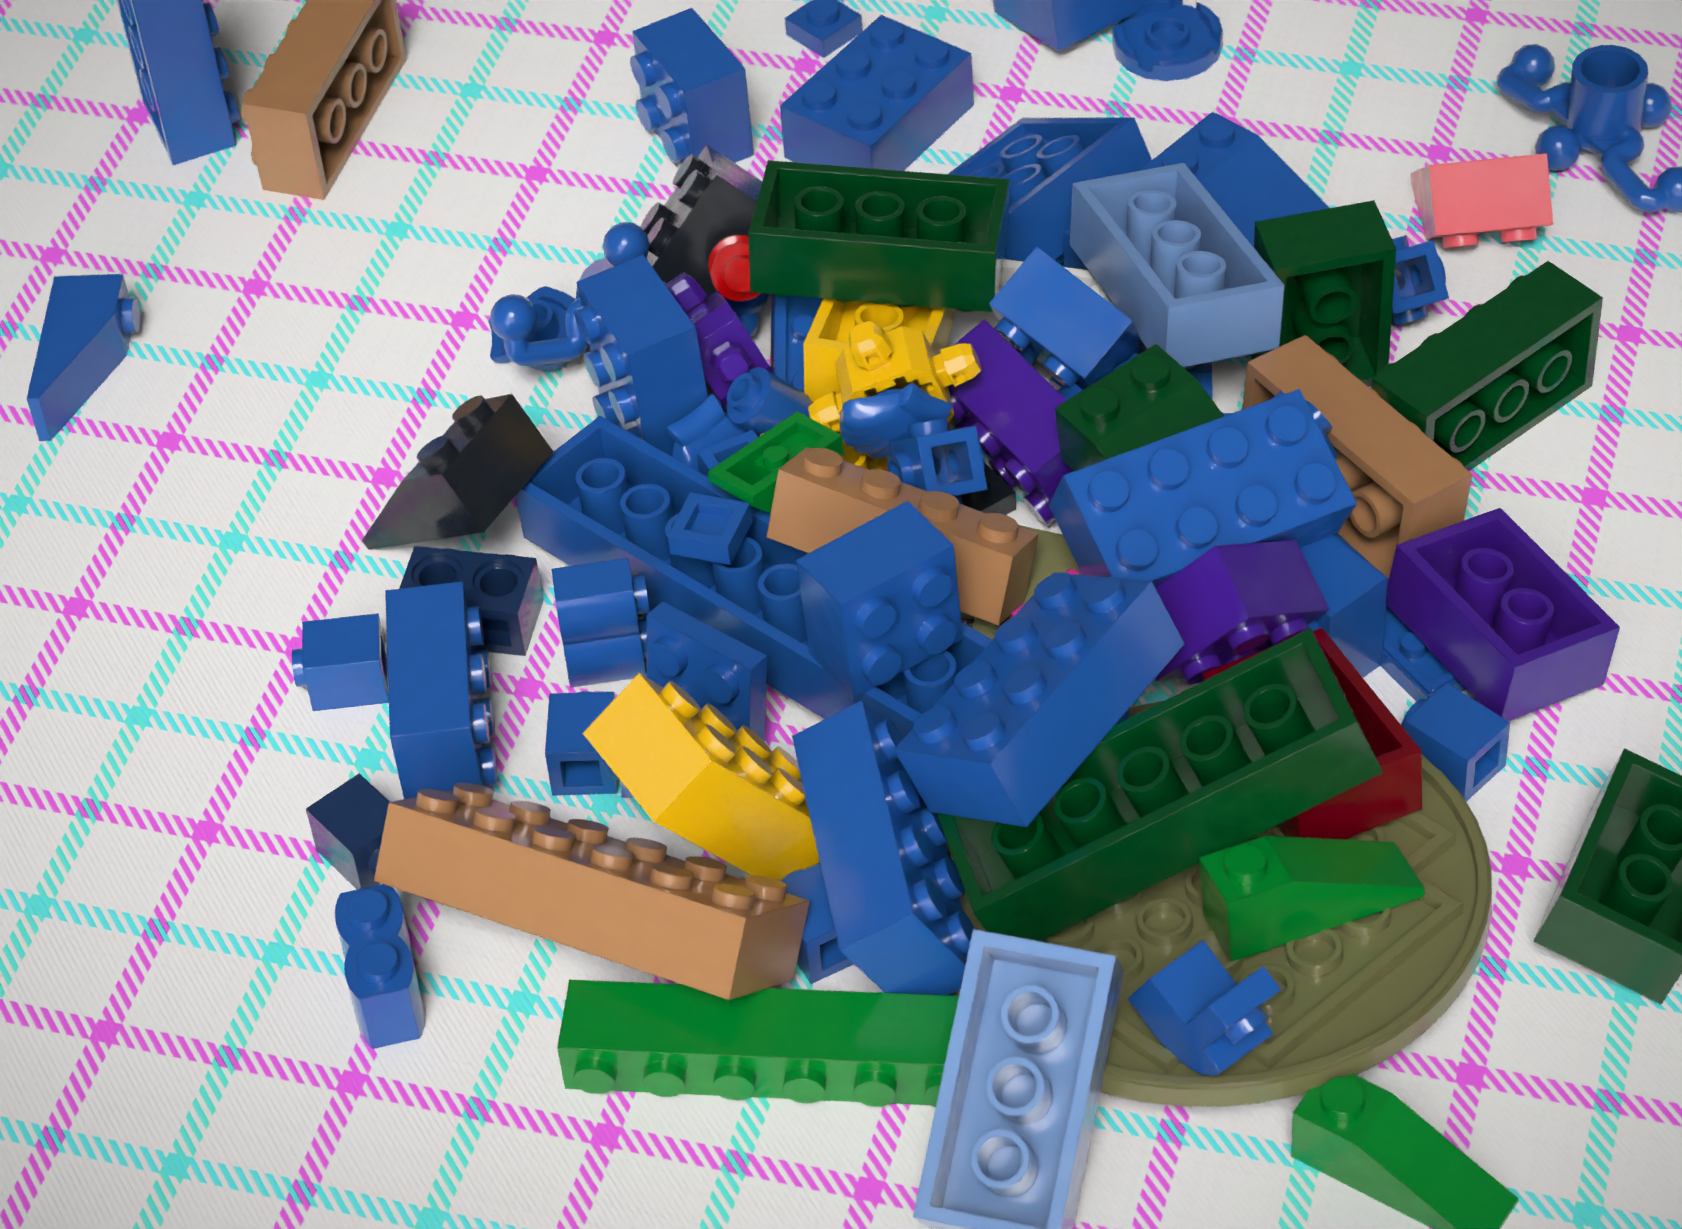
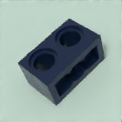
(501, 585)

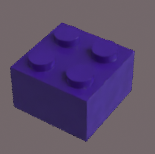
(1238, 604)

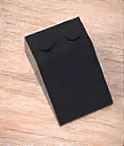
(463, 475)

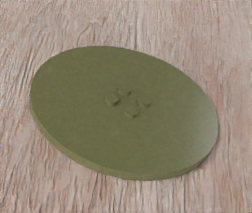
(1344, 992)

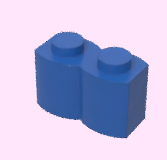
(600, 621)
(379, 966)

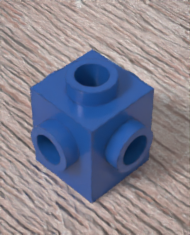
(1417, 280)
(939, 459)

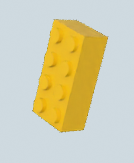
(707, 778)

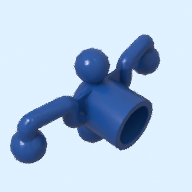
(1602, 112)
(516, 318)

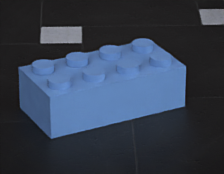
(1176, 265)
(1019, 1086)

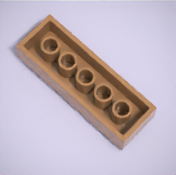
(593, 890)

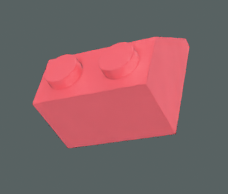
(1484, 197)

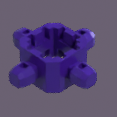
(722, 339)

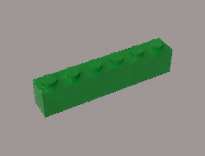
(755, 1045)

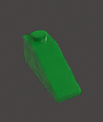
(1297, 887)
(1394, 1157)

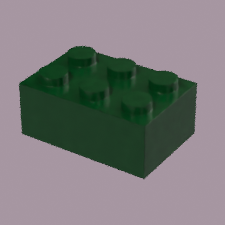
(1335, 282)
(1624, 882)

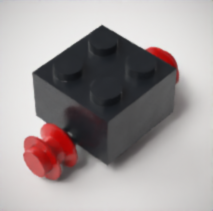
(706, 226)

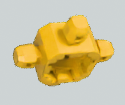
(881, 357)

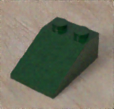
(1131, 408)

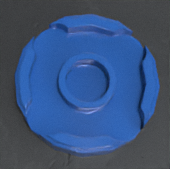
(1168, 52)

